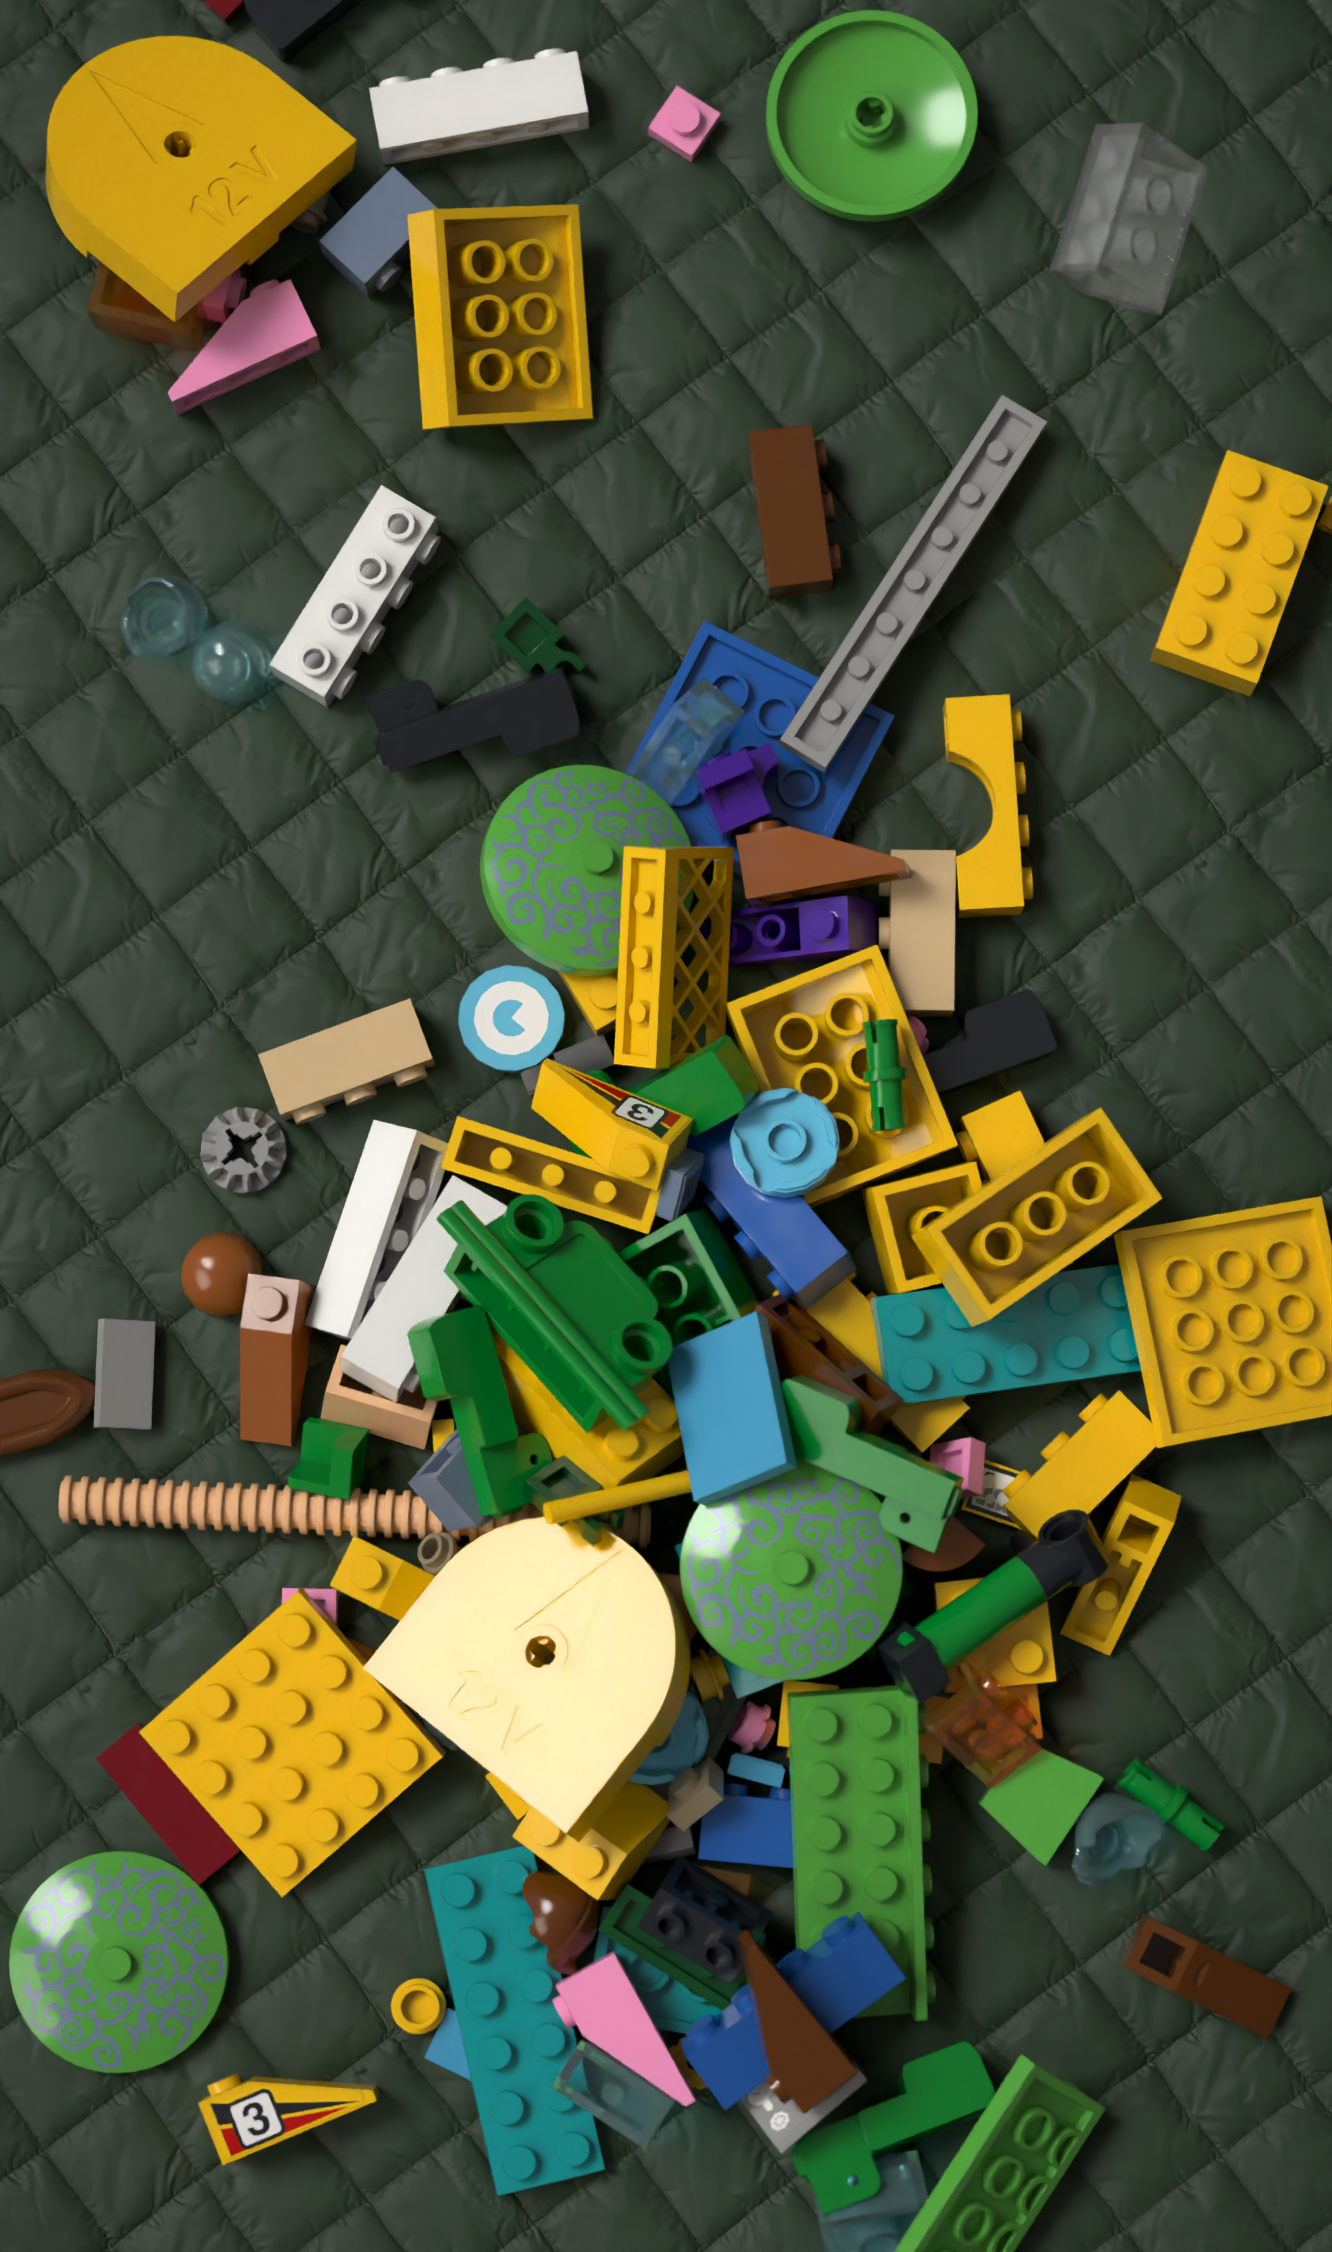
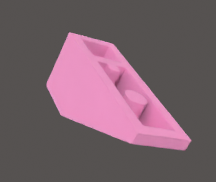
(254, 340)
(616, 2019)

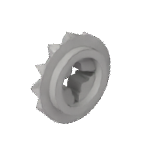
(268, 1152)

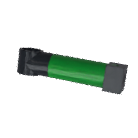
(1063, 1556)

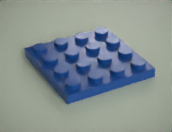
(771, 697)

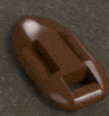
(41, 1408)

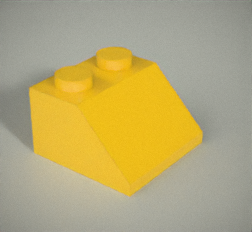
(612, 1846)

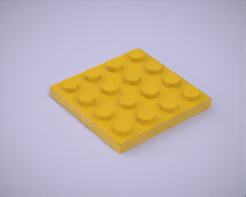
(1232, 1319)
(292, 1742)

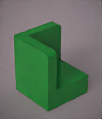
(330, 1458)

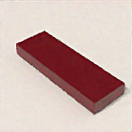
(168, 1805)

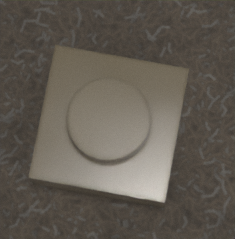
(695, 1793)

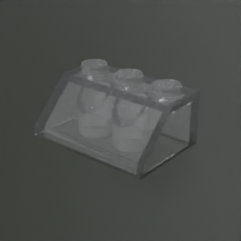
(1128, 217)

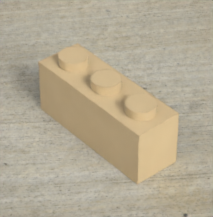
(922, 932)
(347, 1062)

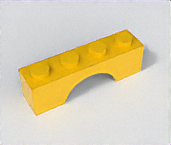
(981, 740)

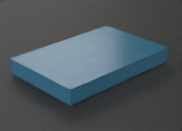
(731, 1409)

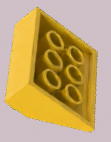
(500, 315)
(813, 1041)

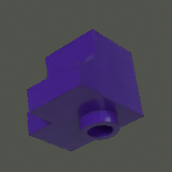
(734, 789)

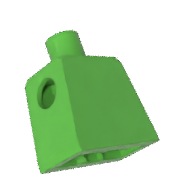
(1041, 1801)

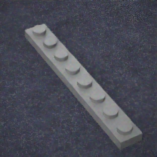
(912, 584)

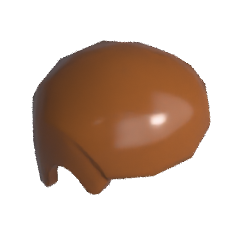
(218, 1271)

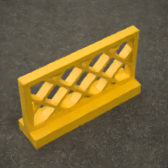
(652, 952)

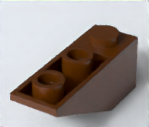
(1204, 1976)

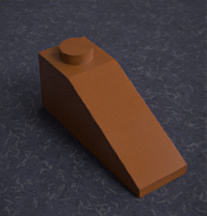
(797, 864)
(273, 1357)

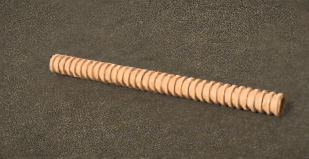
(283, 1510)

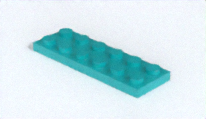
(1054, 1334)
(510, 2022)

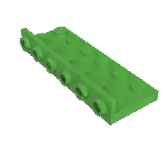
(863, 1827)
(1006, 2165)

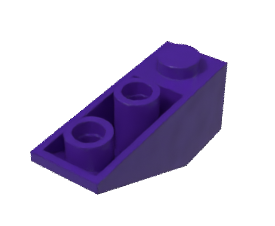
(800, 931)

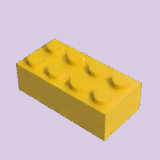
(1239, 573)
(1036, 1217)
(605, 1451)

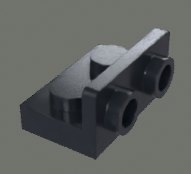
(703, 1919)

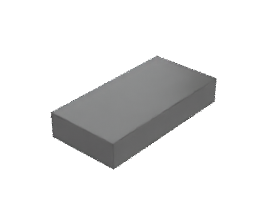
(124, 1374)

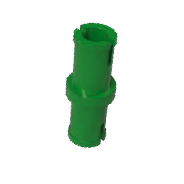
(884, 1075)
(1171, 1804)

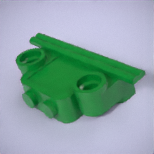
(562, 1306)

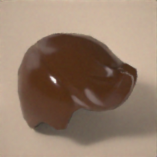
(563, 1917)

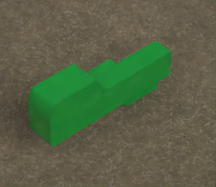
(703, 1086)
(461, 1364)
(827, 1434)
(933, 2096)

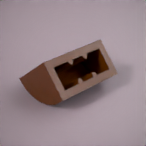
(955, 1549)

